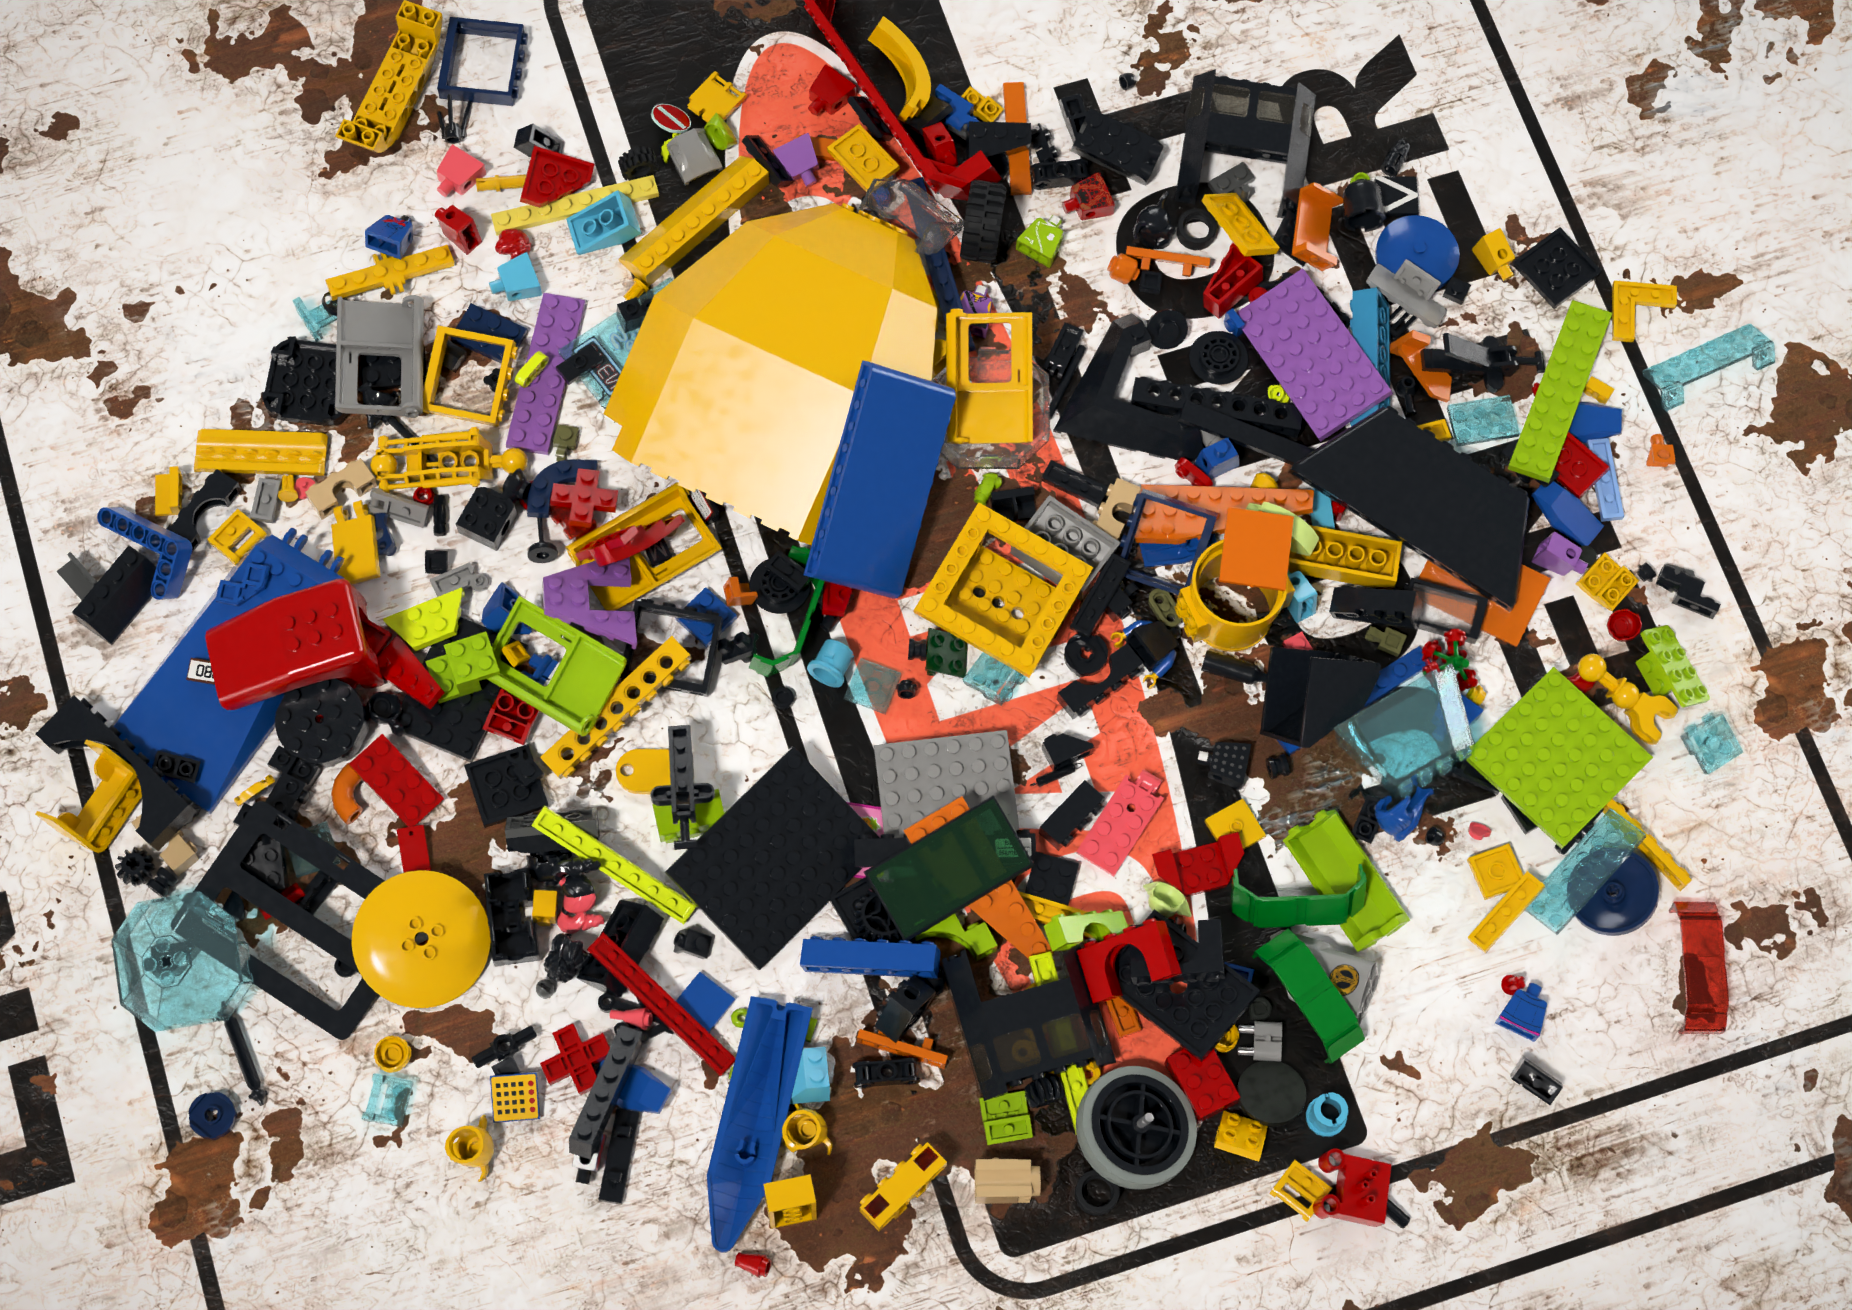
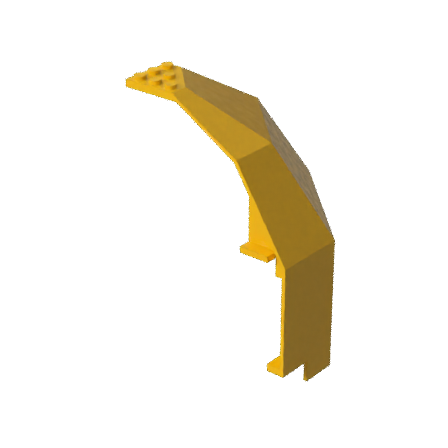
(759, 355)

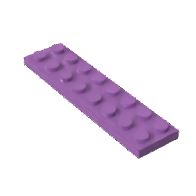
(540, 402)

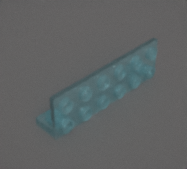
(1707, 359)

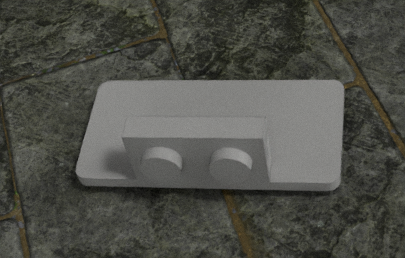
(1411, 290)

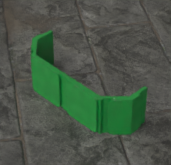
(770, 667)
(1298, 910)
(1313, 993)

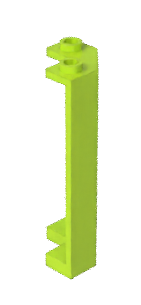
(1331, 861)

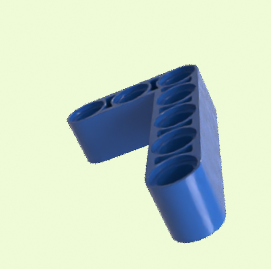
(173, 548)

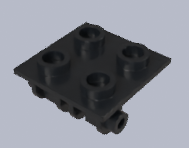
(1285, 236)

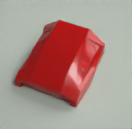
(511, 718)

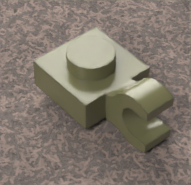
(564, 439)
(1389, 640)

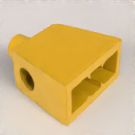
(1495, 254)

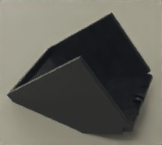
(1313, 693)

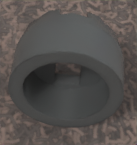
(541, 992)

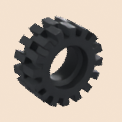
(638, 163)

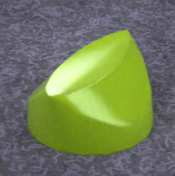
(719, 133)

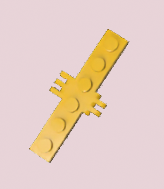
(389, 272)

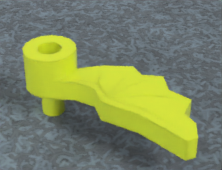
(665, 154)

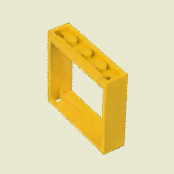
(434, 371)

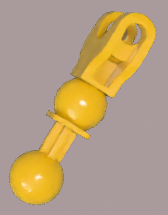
(1625, 695)

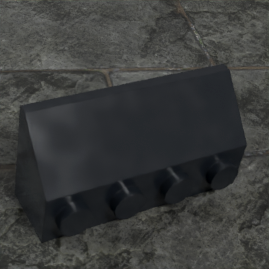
(117, 596)
(632, 929)

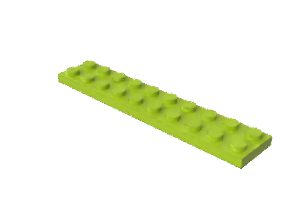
(1560, 391)

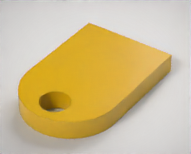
(650, 770)

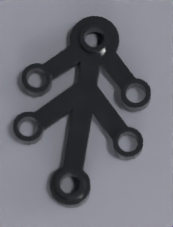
(621, 1006)

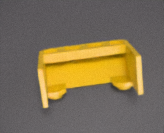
(107, 806)

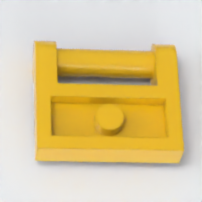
(232, 532)
(1303, 1183)

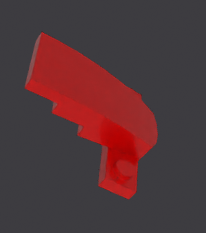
(627, 541)

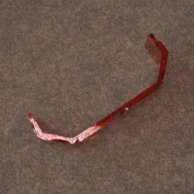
(1703, 967)

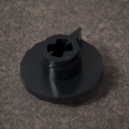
(1167, 328)

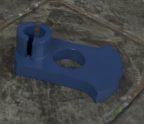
(386, 543)

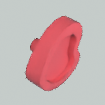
(302, 485)
(1478, 831)

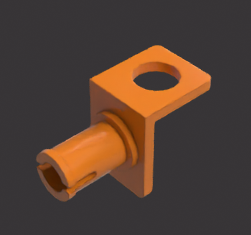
(1660, 453)

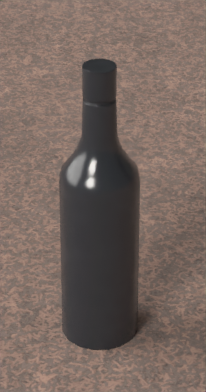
(1232, 668)

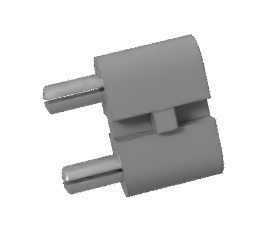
(1266, 1041)

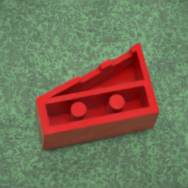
(1231, 282)

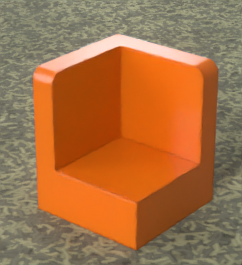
(737, 593)

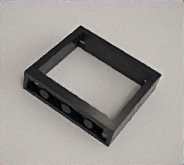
(687, 613)

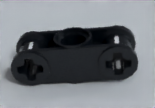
(1050, 179)
(899, 1069)

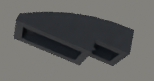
(1073, 113)

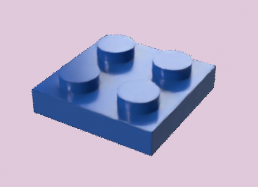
(707, 601)

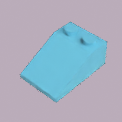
(604, 224)

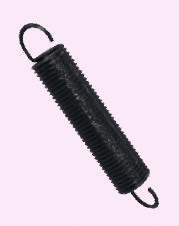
(1056, 774)

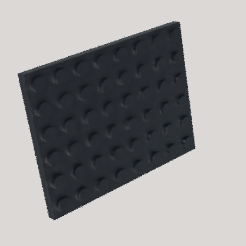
(772, 858)

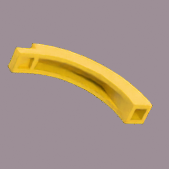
(908, 63)

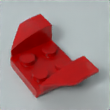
(1200, 867)

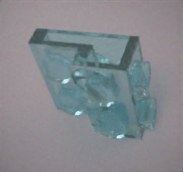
(993, 679)
(1711, 742)

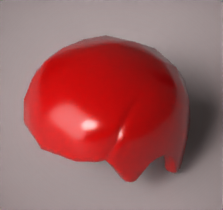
(1624, 625)

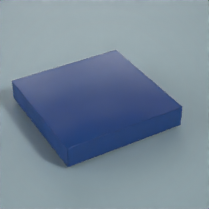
(705, 1001)

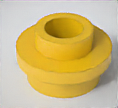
(1476, 695)

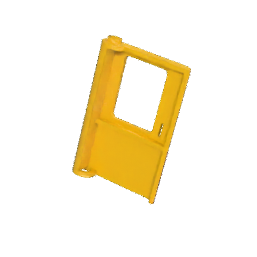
(990, 410)
(642, 575)

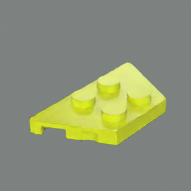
(428, 621)

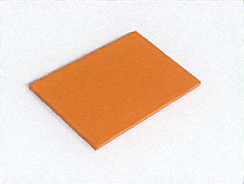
(1497, 620)

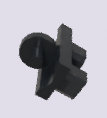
(741, 648)

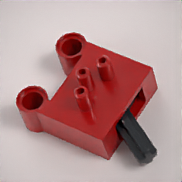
(1360, 1191)

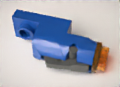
(961, 113)

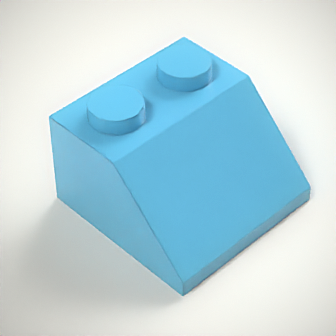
(812, 1077)

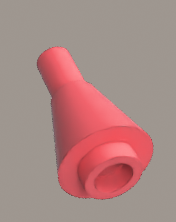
(637, 1017)

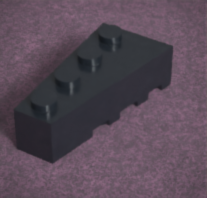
(1377, 606)

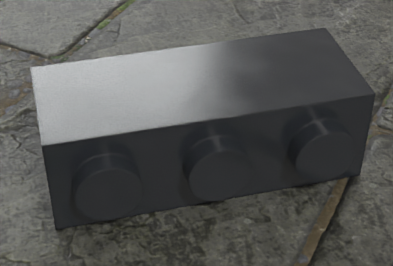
(1072, 815)

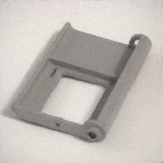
(380, 331)

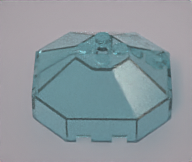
(207, 962)

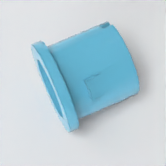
(831, 663)
(1322, 1125)

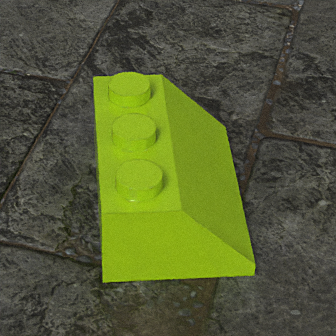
(706, 815)

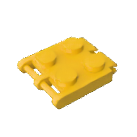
(715, 98)

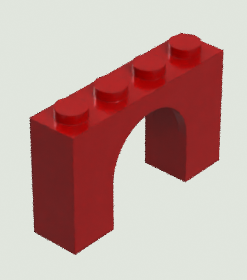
(1100, 957)

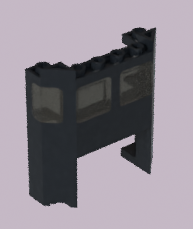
(1247, 122)
(1028, 1029)

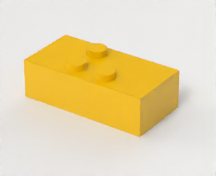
(790, 1201)

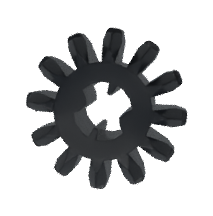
(136, 857)
(1044, 1092)

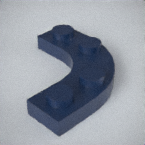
(541, 487)

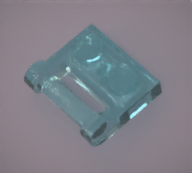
(394, 1103)

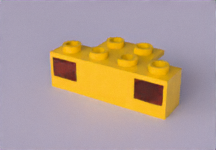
(908, 1180)

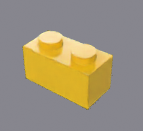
(1598, 390)

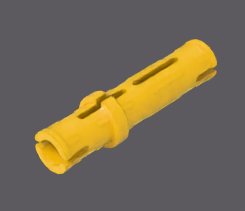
(497, 183)

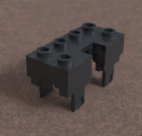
(510, 938)

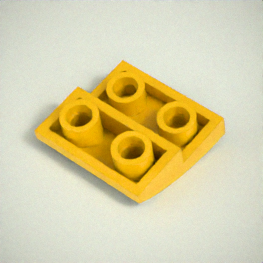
(1607, 582)

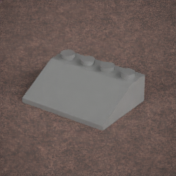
(1072, 534)

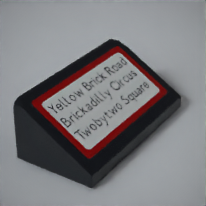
(705, 508)

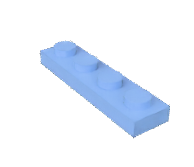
(1607, 486)

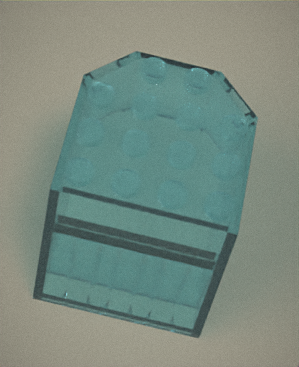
(1410, 733)

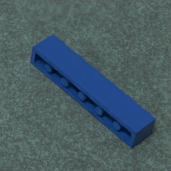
(870, 958)

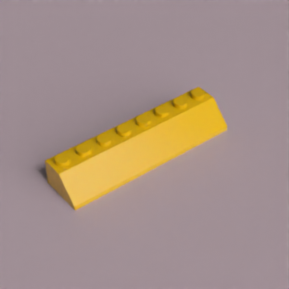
(695, 219)

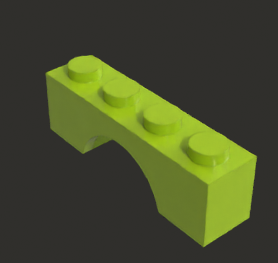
(1067, 931)

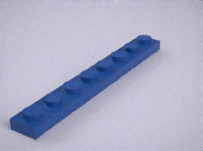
(1389, 679)

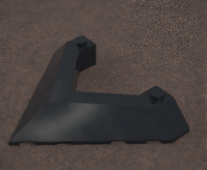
(1100, 417)

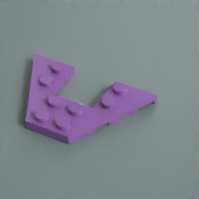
(568, 599)

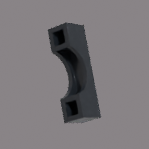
(217, 491)
(1078, 697)

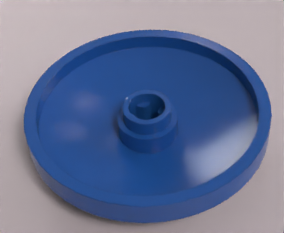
(1421, 242)

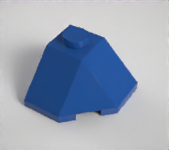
(498, 609)

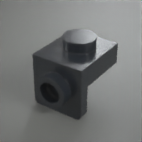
(692, 943)

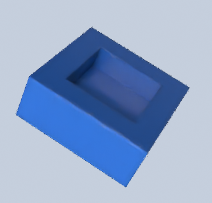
(1233, 323)

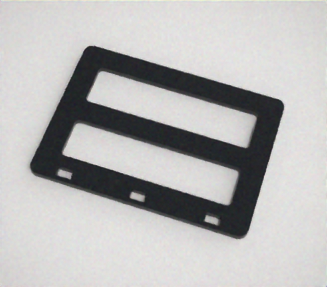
(227, 873)

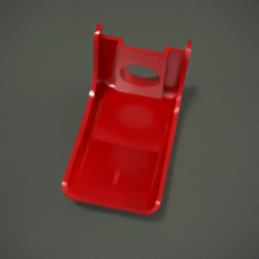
(292, 645)

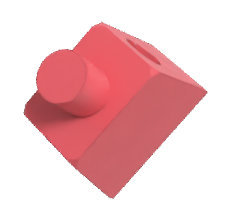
(458, 172)

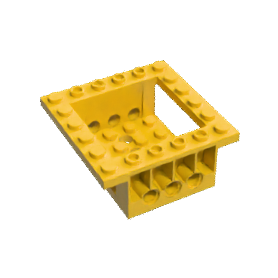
(975, 620)

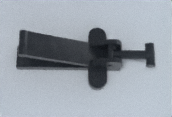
(1483, 359)
(683, 791)

